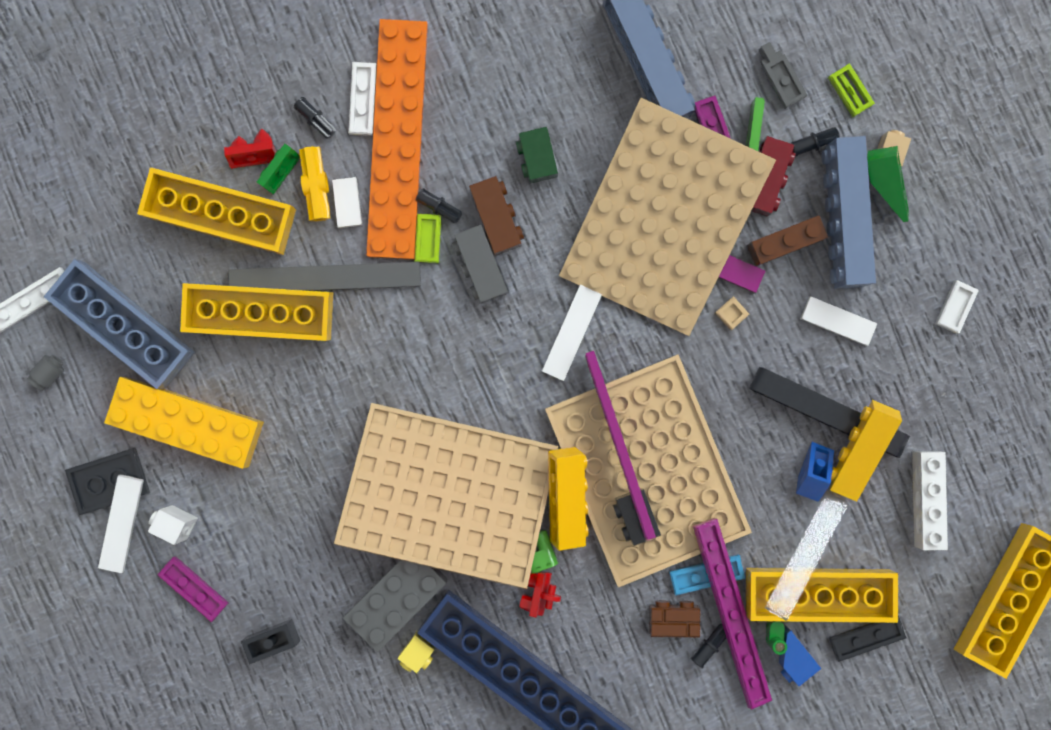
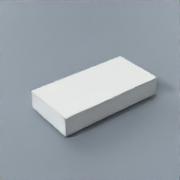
(347, 202)
(956, 307)

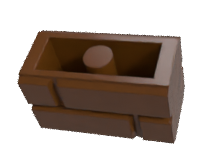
(674, 620)

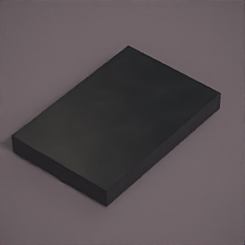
(95, 481)

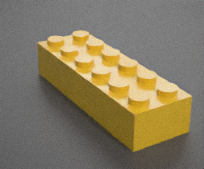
(216, 211)
(256, 312)
(184, 422)
(828, 595)
(1010, 603)

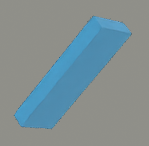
(696, 578)

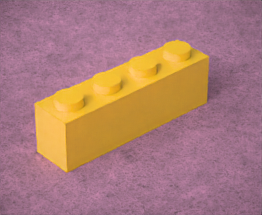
(864, 450)
(567, 498)

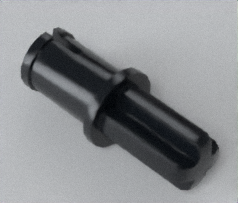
(314, 117)
(815, 141)
(438, 205)
(709, 646)

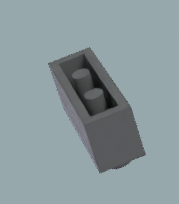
(479, 264)

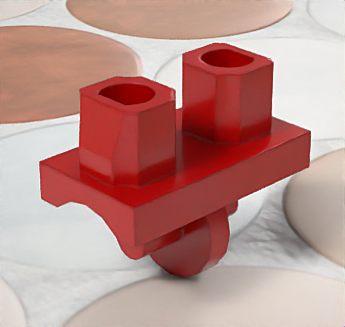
(543, 594)

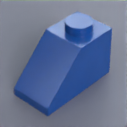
(815, 472)
(796, 661)

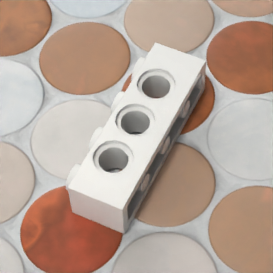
(929, 500)

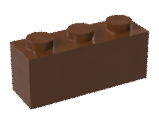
(496, 215)
(787, 241)

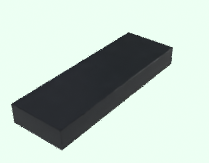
(866, 639)

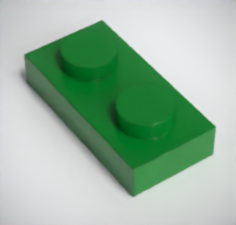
(278, 169)

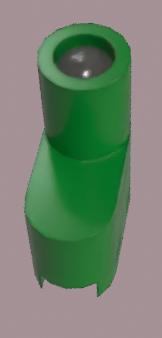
(775, 636)

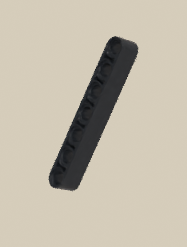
(816, 406)

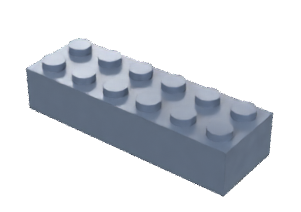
(648, 55)
(849, 213)
(119, 324)

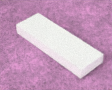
(362, 98)
(838, 321)

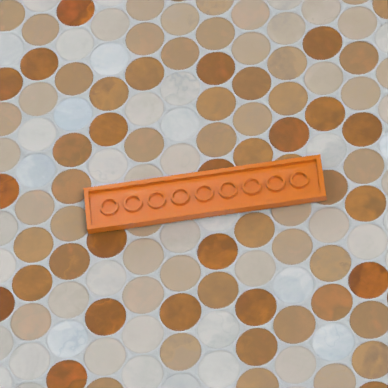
(397, 139)

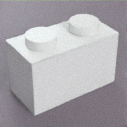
(172, 524)

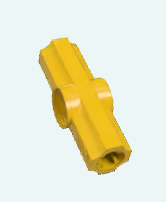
(314, 184)

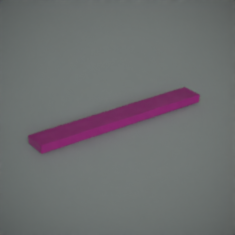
(620, 446)
(732, 613)

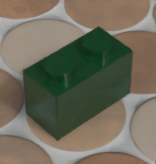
(537, 154)

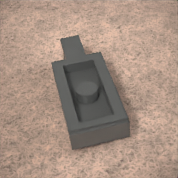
(781, 76)

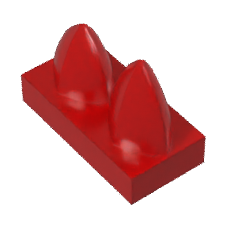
(244, 154)

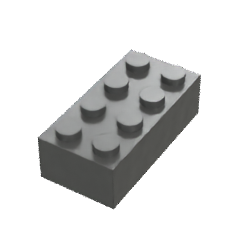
(394, 601)

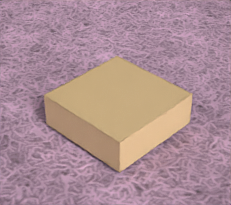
(732, 313)

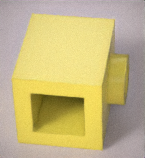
(416, 654)

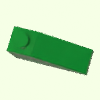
(888, 179)

